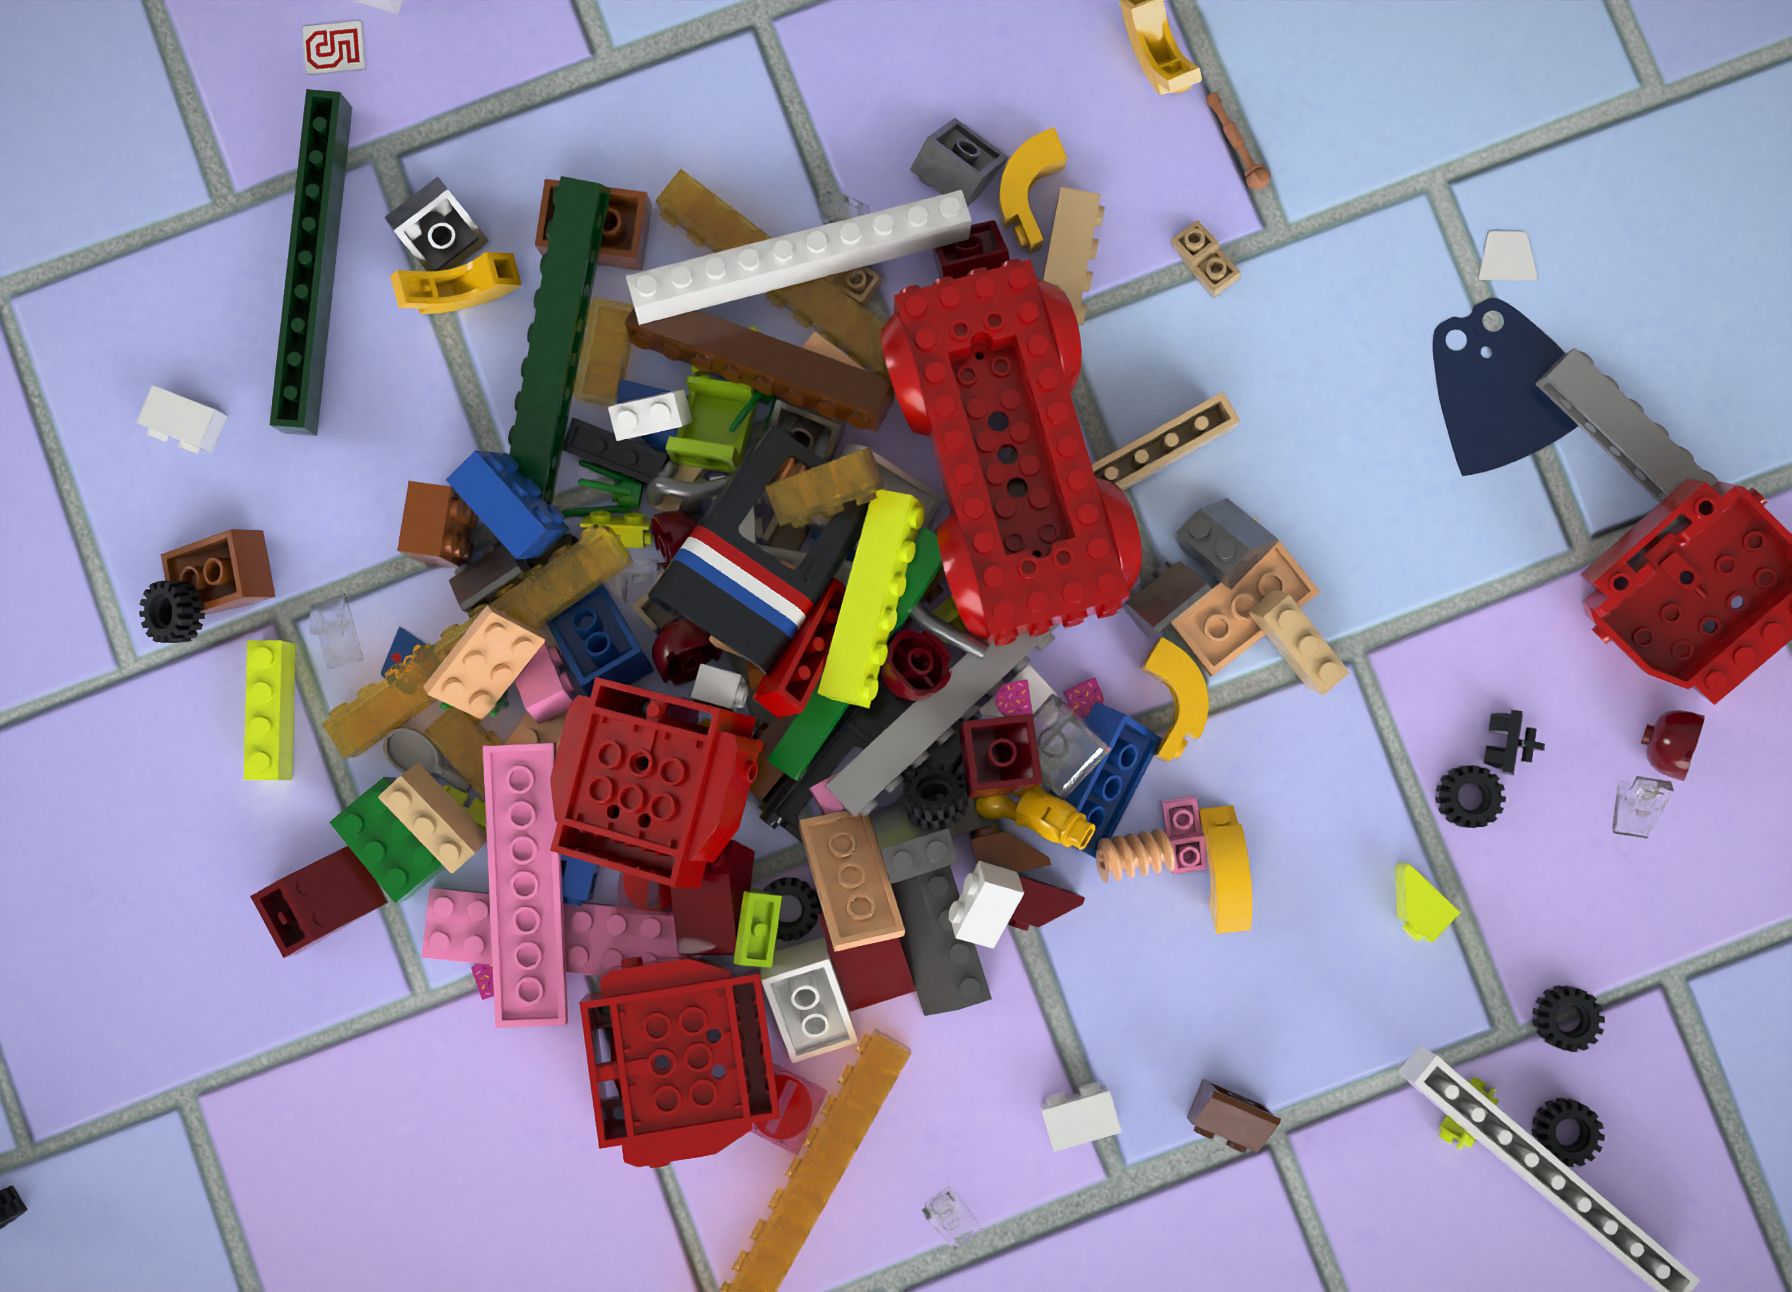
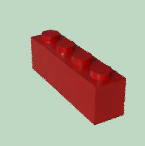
(803, 661)

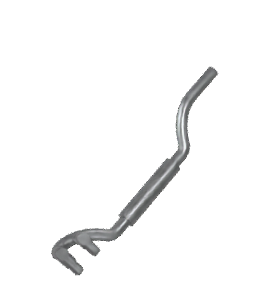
(694, 492)

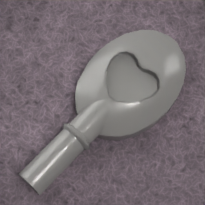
(408, 746)

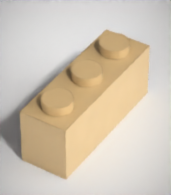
(1298, 641)
(434, 817)

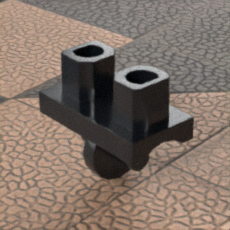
(1506, 757)

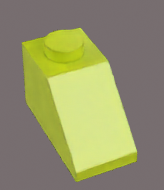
(1421, 905)

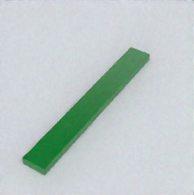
(821, 713)

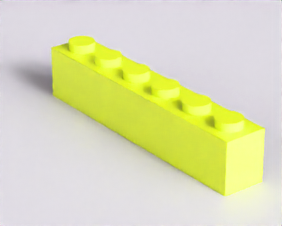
(872, 598)

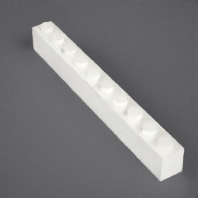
(799, 257)
(1546, 1173)

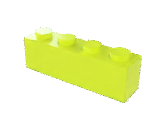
(269, 710)

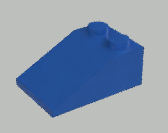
(599, 642)

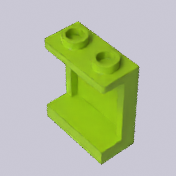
(707, 440)
(757, 928)

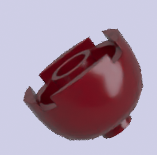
(670, 532)
(681, 650)
(916, 665)
(1673, 742)

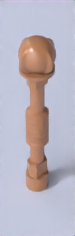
(1256, 175)

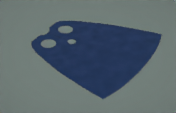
(1493, 402)

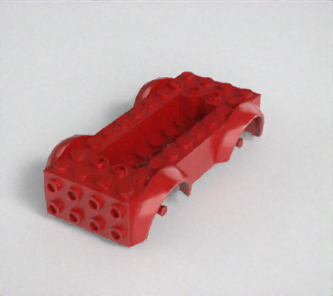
(1014, 350)

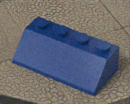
(1112, 783)

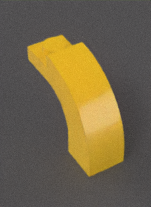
(1156, 48)
(1028, 164)
(457, 288)
(1189, 693)
(1229, 869)

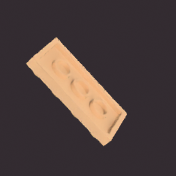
(1218, 623)
(851, 879)

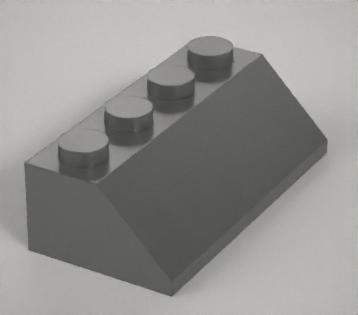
(942, 967)

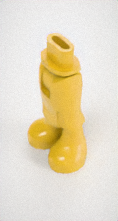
(1042, 813)

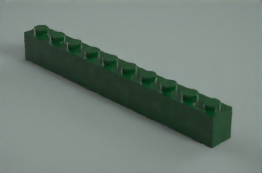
(311, 263)
(558, 330)

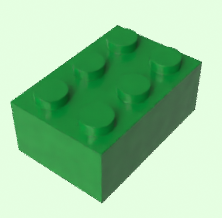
(386, 844)

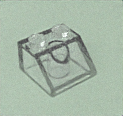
(1065, 746)

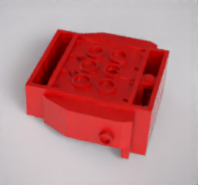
(1731, 552)
(689, 790)
(667, 1012)

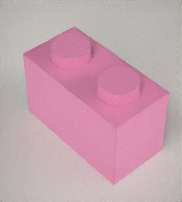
(544, 685)

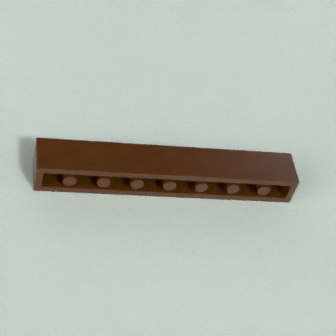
(768, 366)

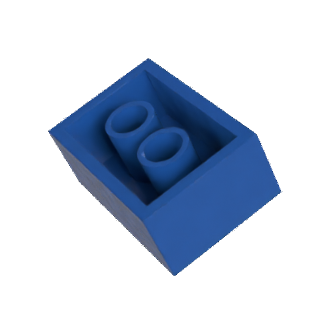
(508, 503)

